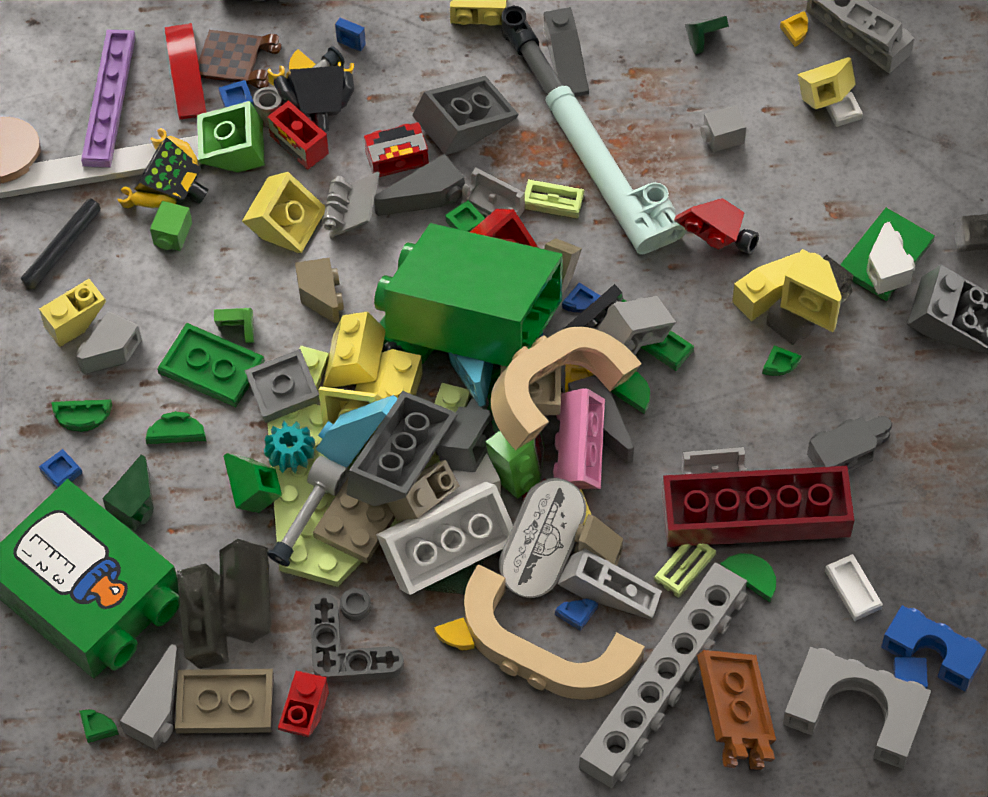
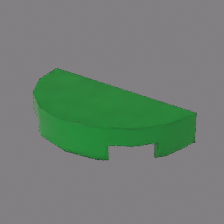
(634, 392)
(81, 414)
(175, 428)
(756, 571)

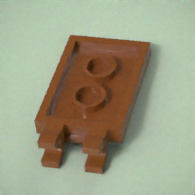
(738, 707)

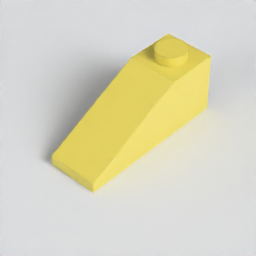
(761, 287)

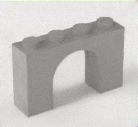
(828, 674)

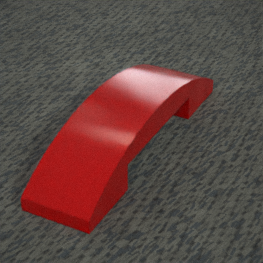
(185, 71)

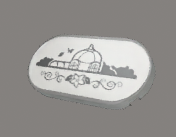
(542, 537)

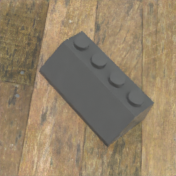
(399, 450)

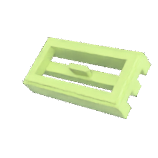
(552, 202)
(669, 584)

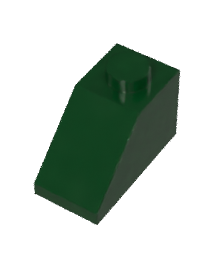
(131, 496)

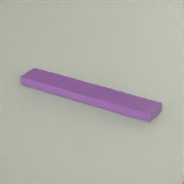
(108, 98)

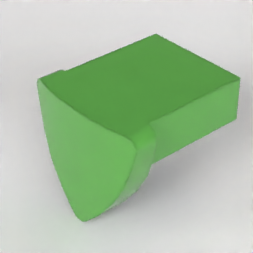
(236, 317)

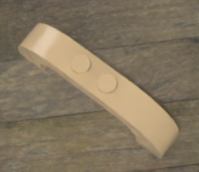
(582, 346)
(535, 664)

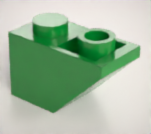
(251, 483)

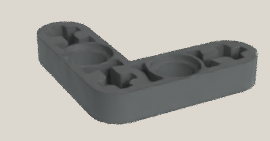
(341, 659)

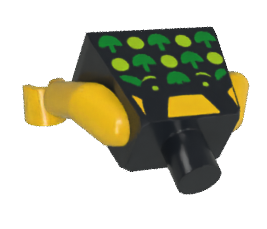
(168, 175)

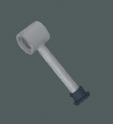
(268, 100)
(326, 478)

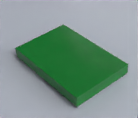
(915, 242)
(209, 364)

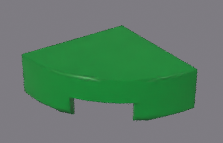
(780, 362)
(97, 725)

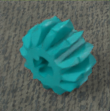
(287, 436)

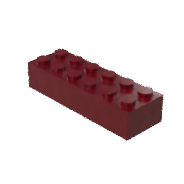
(757, 506)

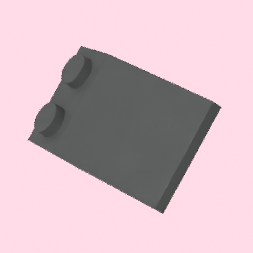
(463, 113)

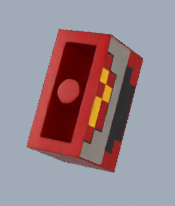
(298, 135)
(396, 149)

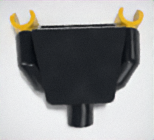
(316, 90)

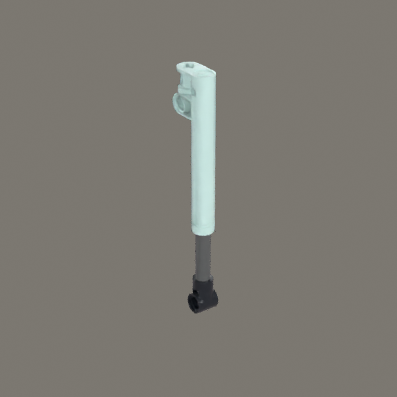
(645, 222)

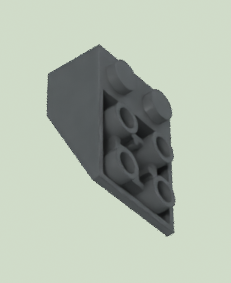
(951, 310)

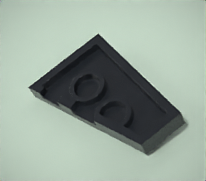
(591, 315)

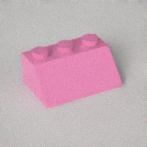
(580, 439)

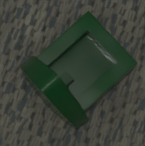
(696, 30)

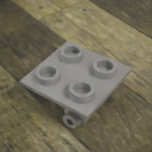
(349, 204)

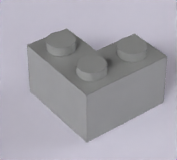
(637, 322)

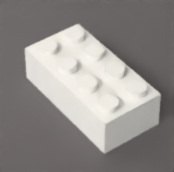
(447, 537)

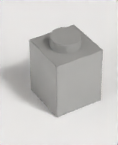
(723, 128)

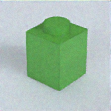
(171, 226)

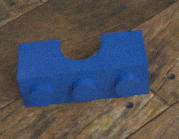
(914, 631)

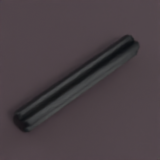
(60, 243)

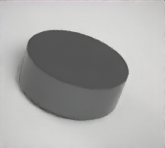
(355, 604)

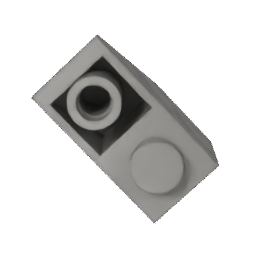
(109, 345)

